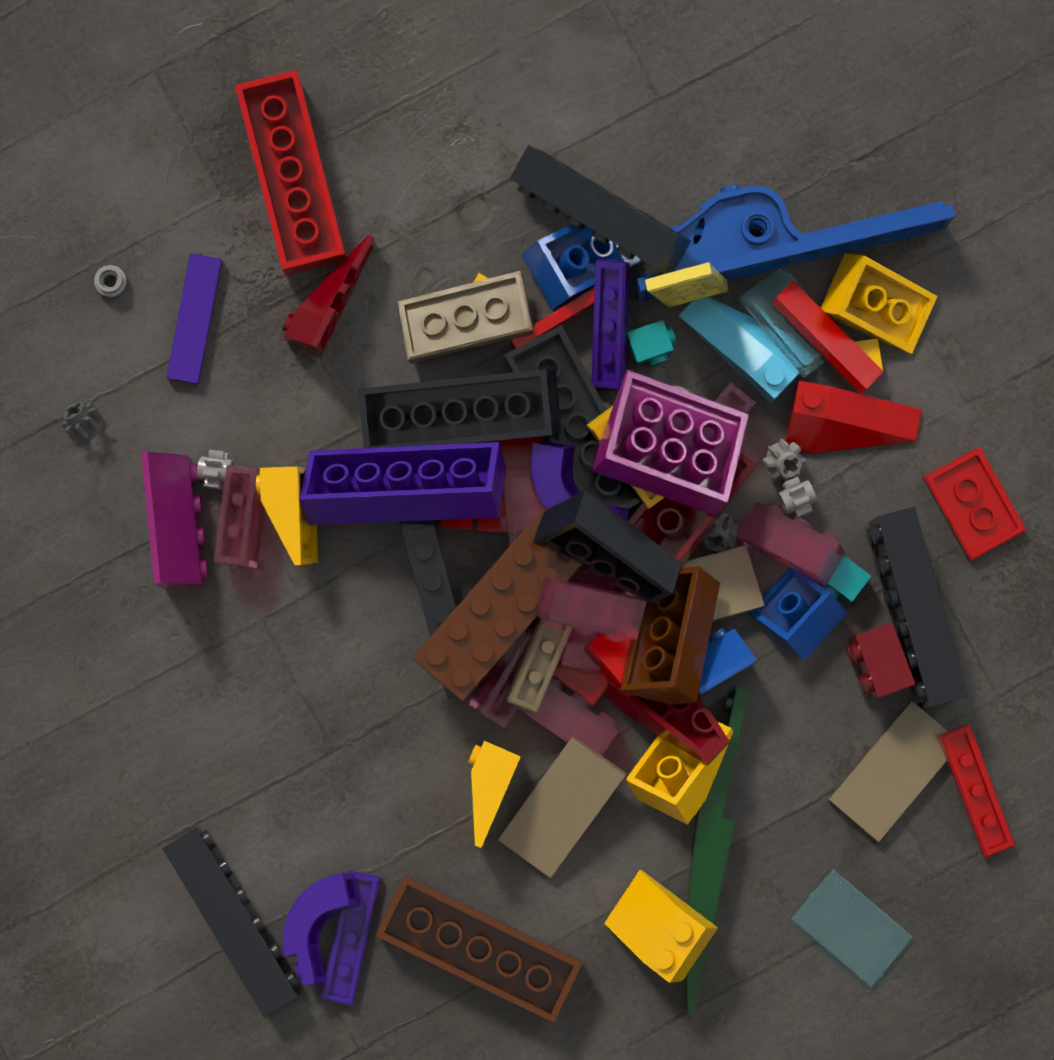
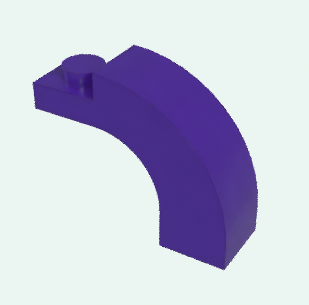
(554, 474)
(307, 919)

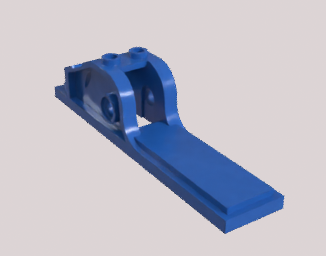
(736, 253)

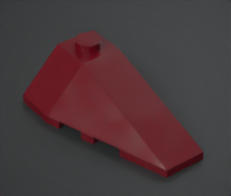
(320, 312)
(682, 527)
(684, 725)

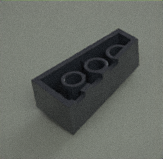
(609, 545)

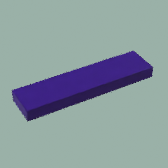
(194, 319)
(610, 323)
(350, 943)

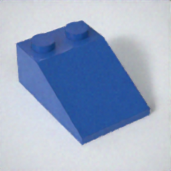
(567, 263)

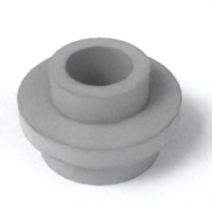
(108, 271)

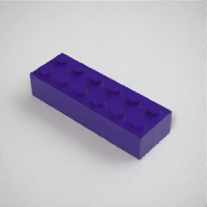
(403, 483)

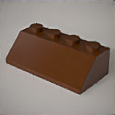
(673, 641)

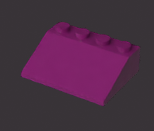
(671, 443)
(174, 521)

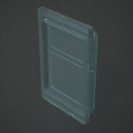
(779, 329)
(851, 927)

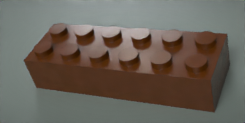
(492, 614)
(479, 948)

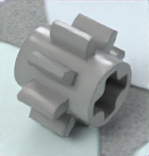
(784, 460)
(213, 469)
(797, 497)

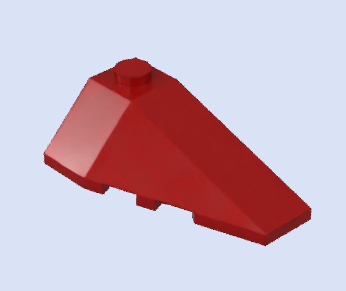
(839, 419)

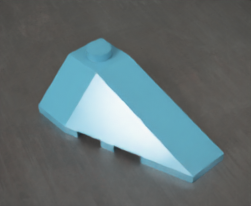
(742, 345)

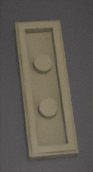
(538, 666)

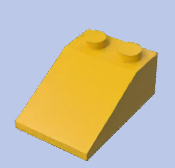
(878, 302)
(280, 497)
(674, 779)
(490, 780)
(660, 928)

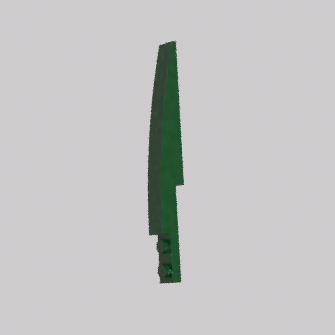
(712, 841)

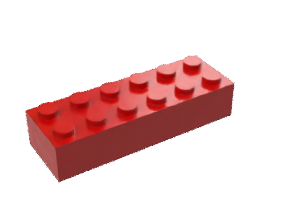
(290, 173)

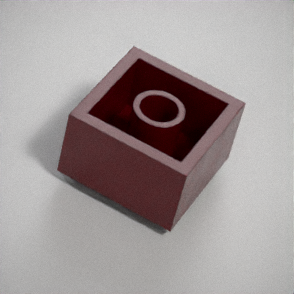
(879, 662)

